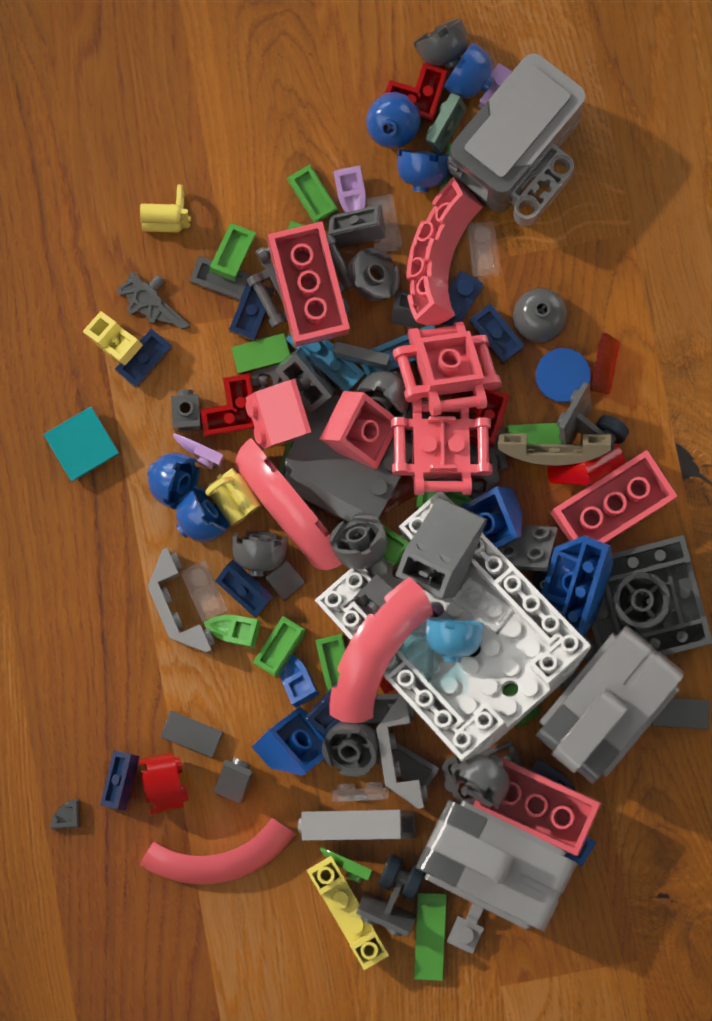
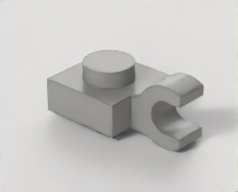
(466, 931)

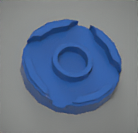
(561, 373)

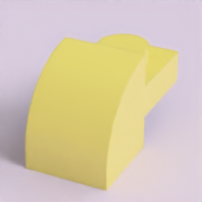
(112, 338)

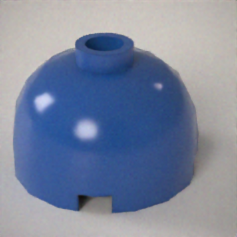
(471, 73)
(395, 110)
(422, 169)
(172, 478)
(199, 518)

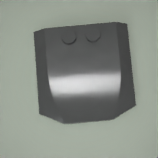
(335, 481)
(685, 623)

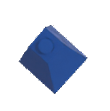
(502, 515)
(291, 744)

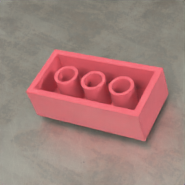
(308, 284)
(616, 501)
(545, 808)

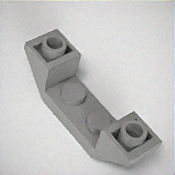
(165, 571)
(410, 790)

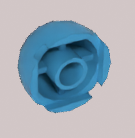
(454, 637)

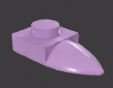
(350, 188)
(205, 455)

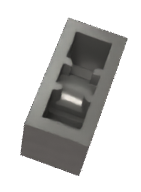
(311, 382)

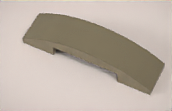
(554, 454)

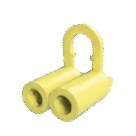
(165, 216)
(233, 497)

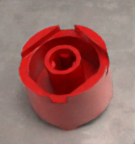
(162, 783)

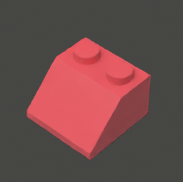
(277, 415)
(359, 429)

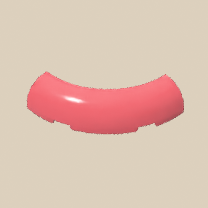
(433, 252)
(286, 506)
(373, 650)
(223, 866)

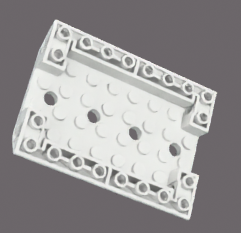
(467, 697)

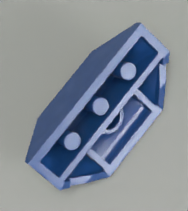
(578, 580)

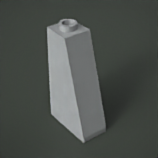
(357, 825)

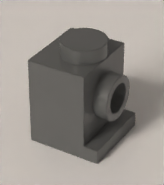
(186, 421)
(373, 593)

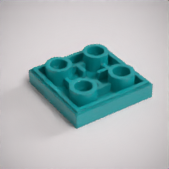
(81, 444)

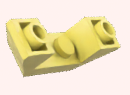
(344, 906)

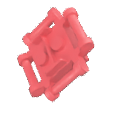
(447, 366)
(441, 449)

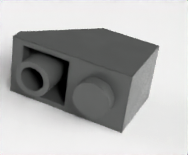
(234, 780)

